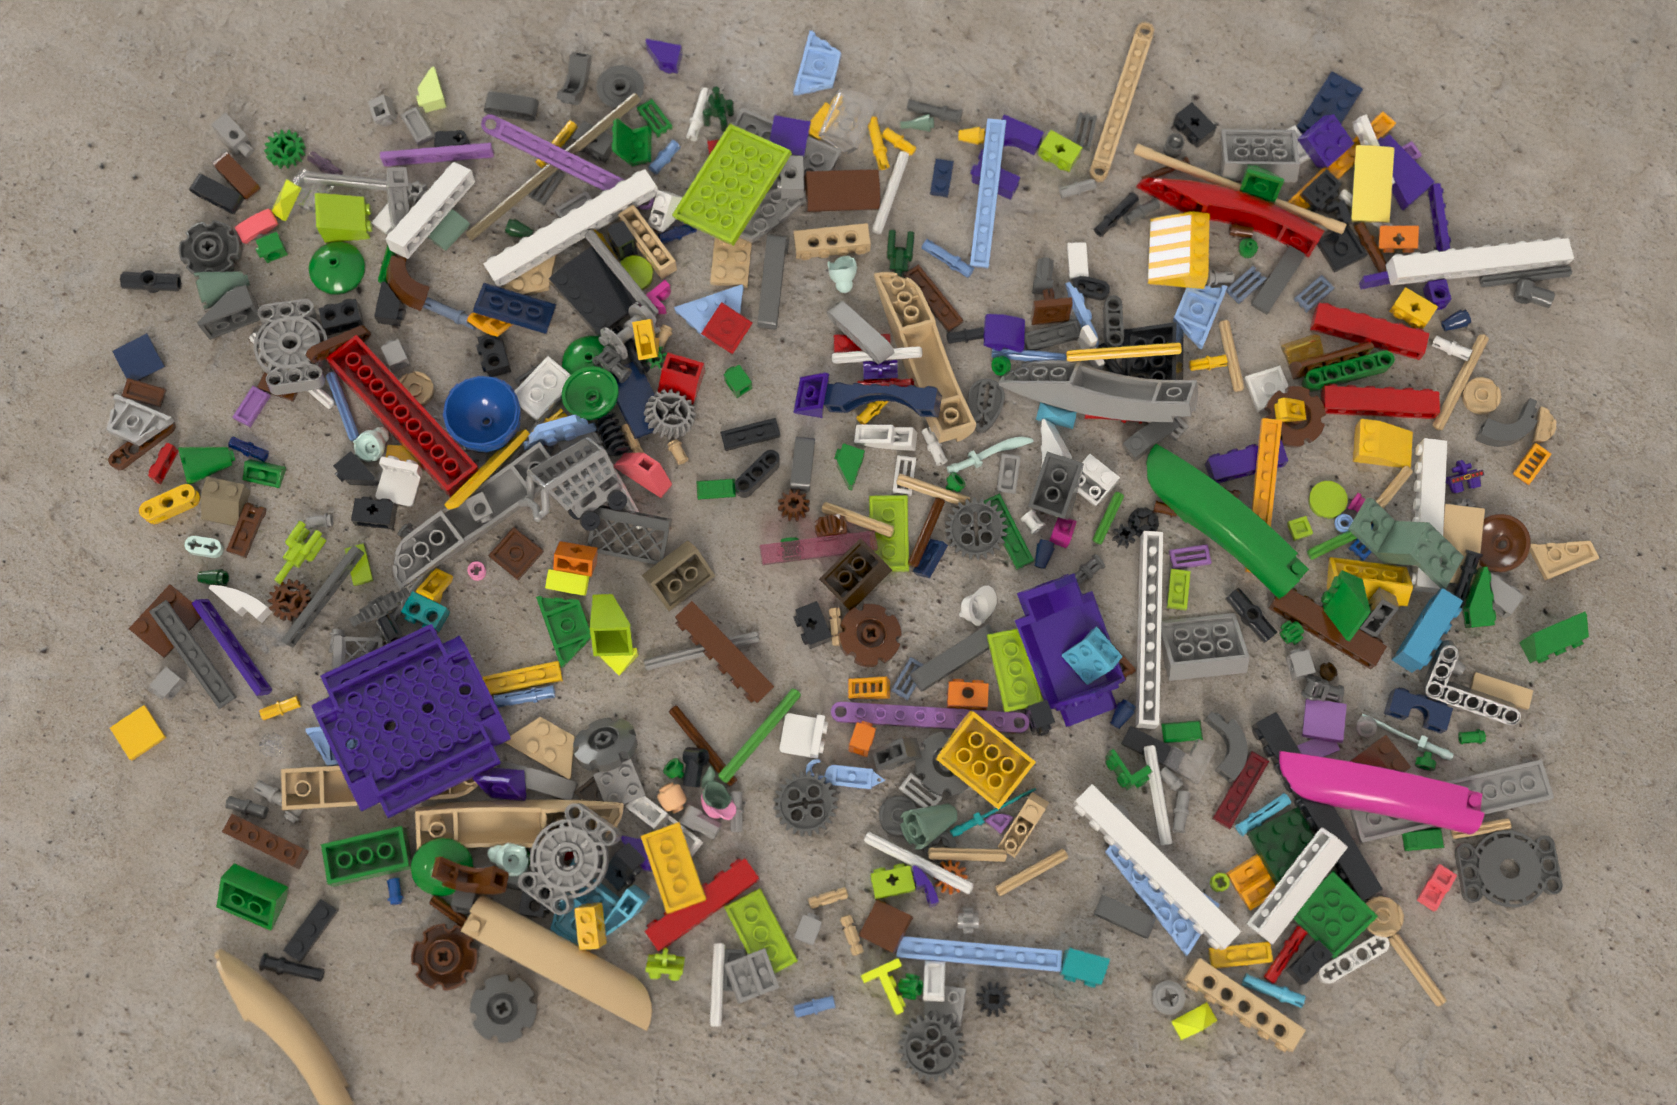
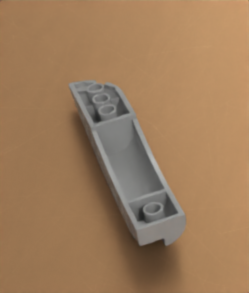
(1102, 392)
(456, 528)

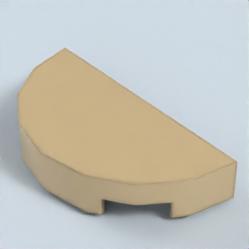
(1544, 427)

